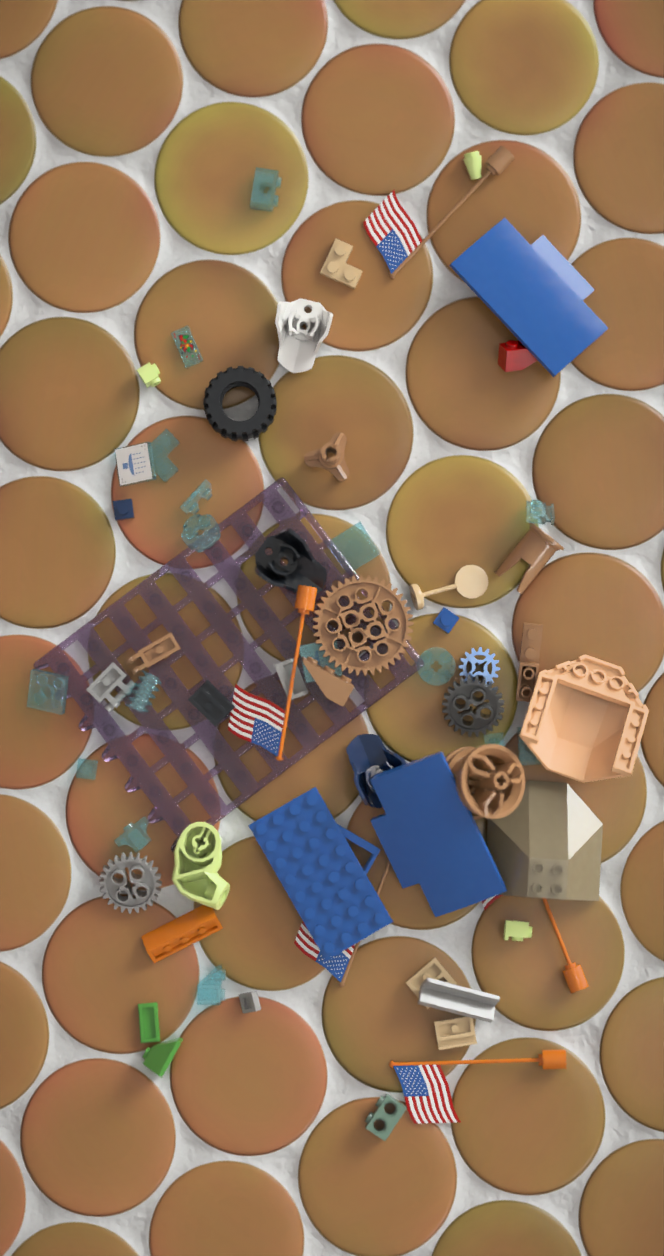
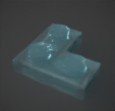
(161, 448)

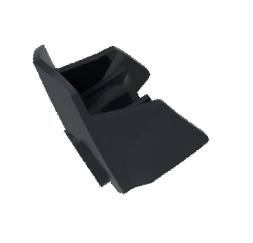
(301, 566)

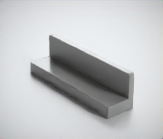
(457, 999)

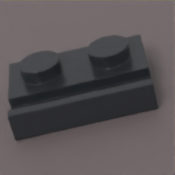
(211, 703)

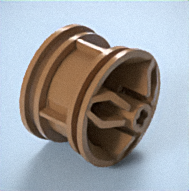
(495, 792)

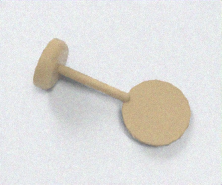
(469, 581)

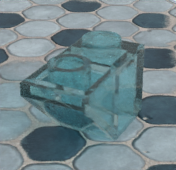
(210, 988)

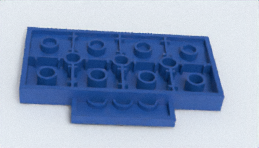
(532, 294)
(433, 836)

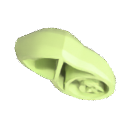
(197, 863)

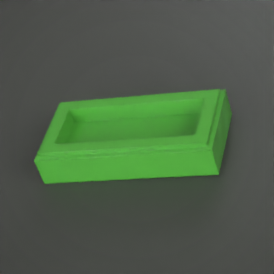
(149, 1022)

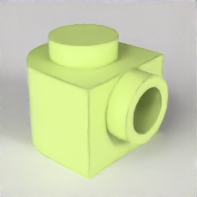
(149, 374)

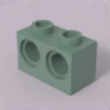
(389, 1119)

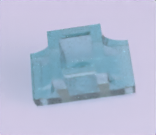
(135, 835)

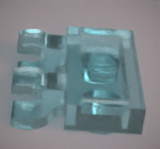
(191, 504)

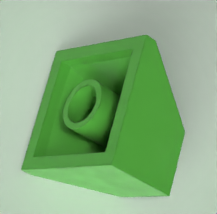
(161, 1055)

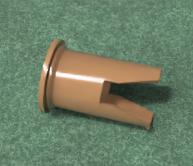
(535, 549)

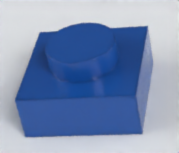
(446, 620)

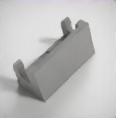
(284, 672)

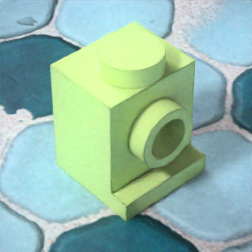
(517, 930)

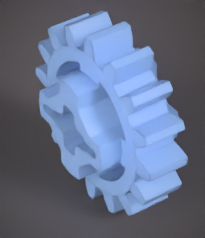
(472, 660)

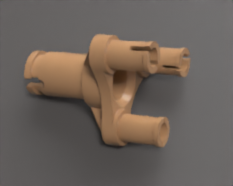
(336, 464)

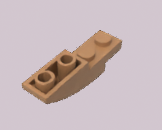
(528, 661)

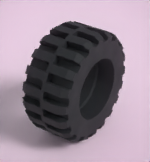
(240, 378)

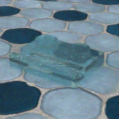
(539, 513)

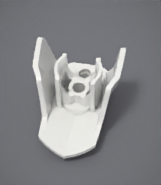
(298, 346)

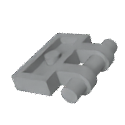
(107, 683)

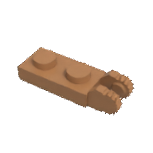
(155, 652)

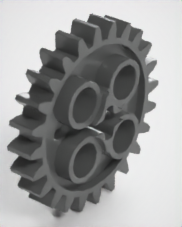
(465, 691)

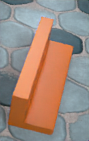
(181, 932)

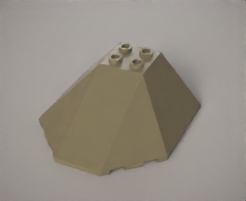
(548, 845)

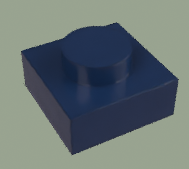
(123, 509)

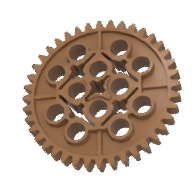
(332, 611)

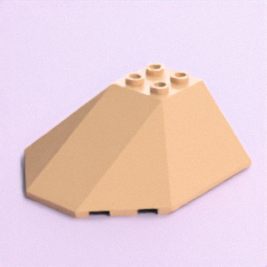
(585, 720)

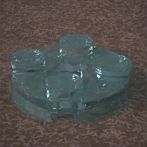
(207, 539)
(444, 674)

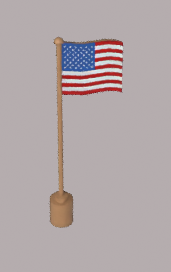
(395, 231)
(340, 963)

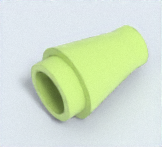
(473, 164)

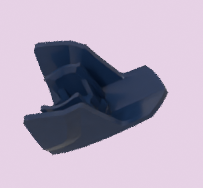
(367, 759)

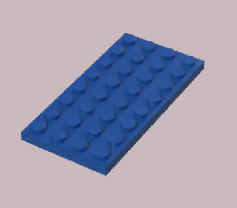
(320, 873)

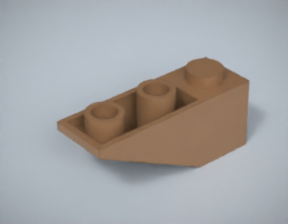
(333, 686)

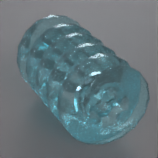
(144, 692)

